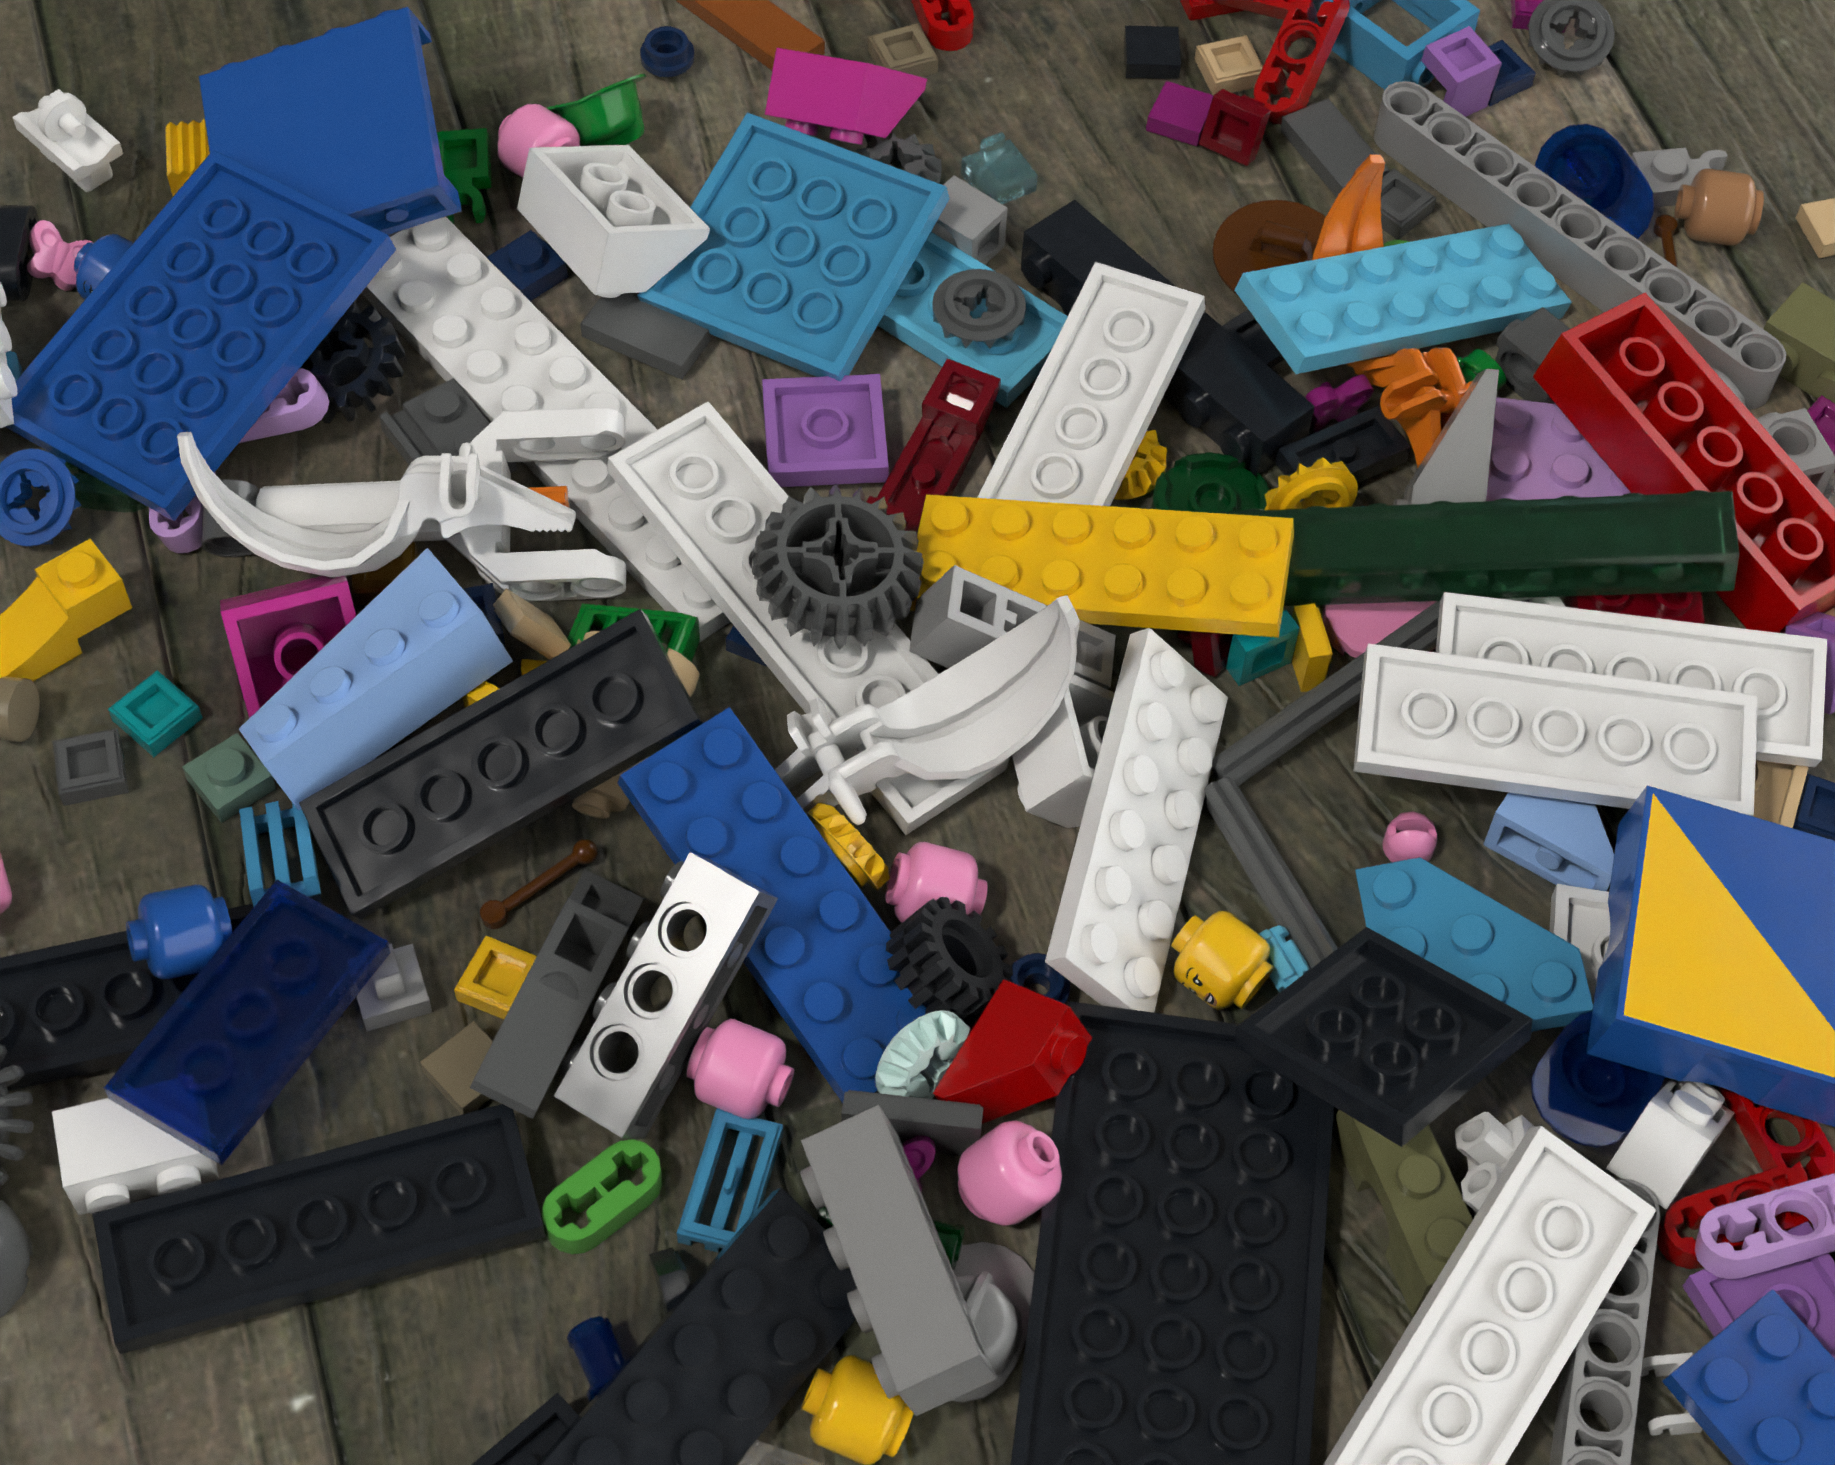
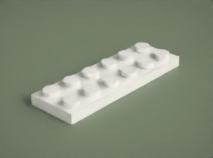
(1096, 391)
(1777, 667)
(1552, 731)
(1138, 827)
(1500, 1314)

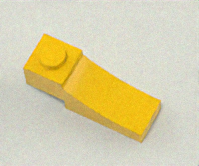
(61, 605)

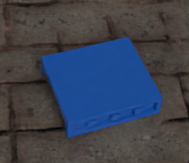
(339, 121)

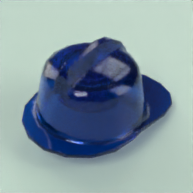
(1599, 173)
(1587, 1095)

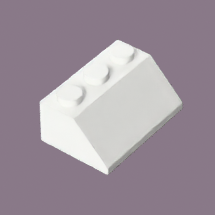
(608, 216)

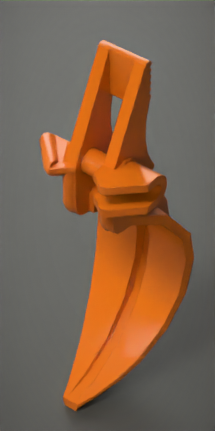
(1418, 386)

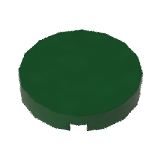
(1197, 477)

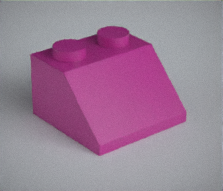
(839, 95)
(281, 631)

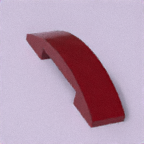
(941, 442)

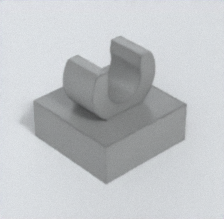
(394, 991)

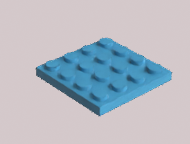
(799, 247)

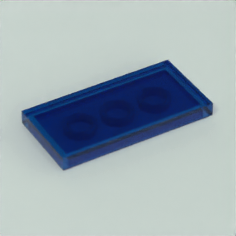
(247, 1022)

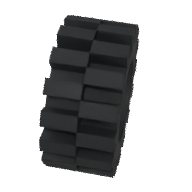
(947, 959)

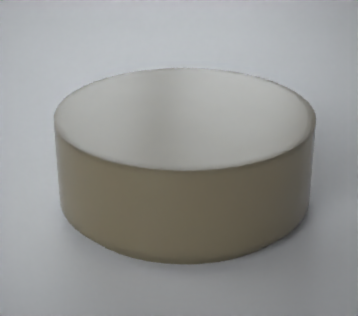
(18, 708)

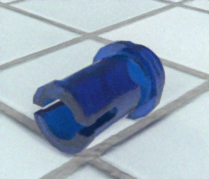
(596, 1352)

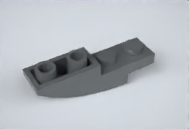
(556, 994)

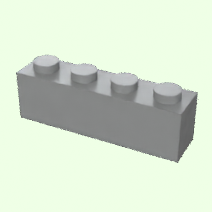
(896, 1262)

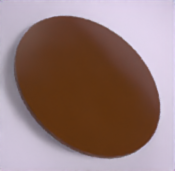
(1265, 237)

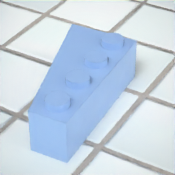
(376, 681)

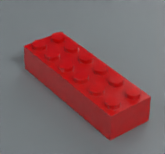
(1680, 429)

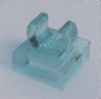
(999, 170)

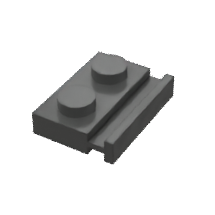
(435, 423)

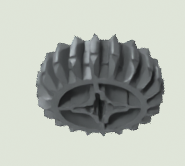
(806, 581)

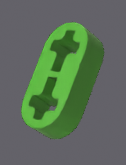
(593, 1184)

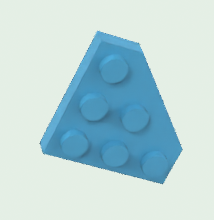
(1476, 940)

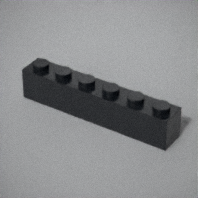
(1218, 380)

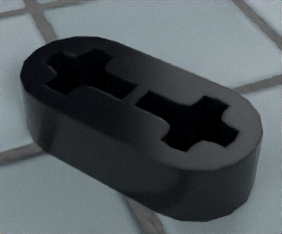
(16, 250)

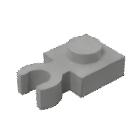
(1673, 167)

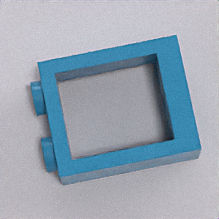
(1383, 56)

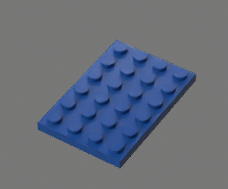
(195, 330)

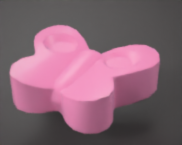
(53, 255)

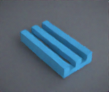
(274, 822)
(715, 1235)

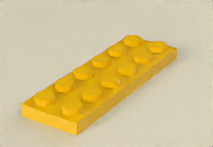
(1118, 560)

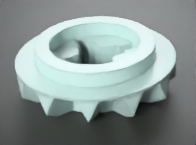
(920, 1055)

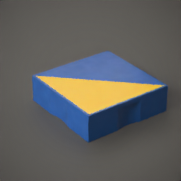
(1721, 954)

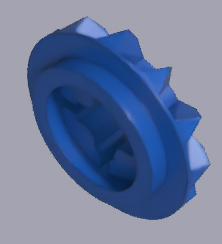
(43, 471)

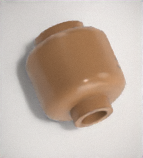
(1719, 207)

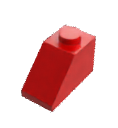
(1015, 1053)

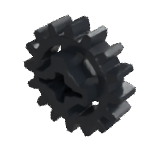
(349, 368)

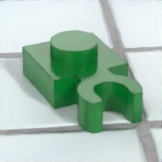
(467, 166)

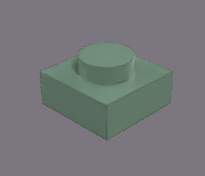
(229, 777)

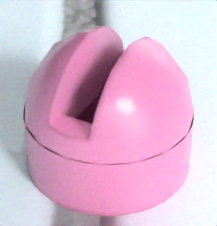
(1415, 839)

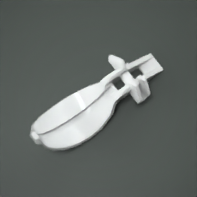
(438, 487)
(945, 727)

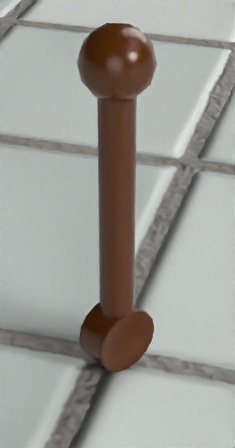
(1665, 228)
(495, 912)

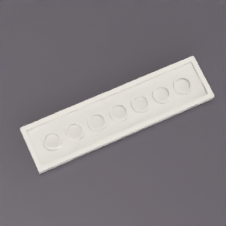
(709, 507)

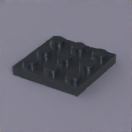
(1383, 1035)

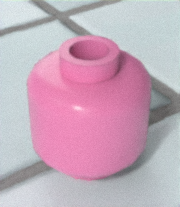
(529, 128)
(932, 873)
(739, 1069)
(1009, 1173)

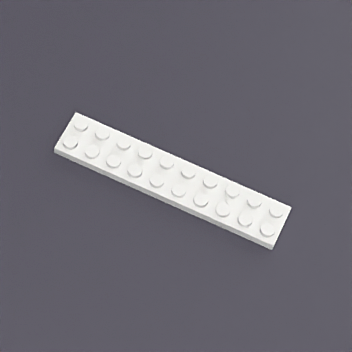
(514, 359)

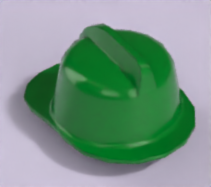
(606, 115)

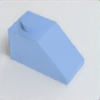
(1553, 839)

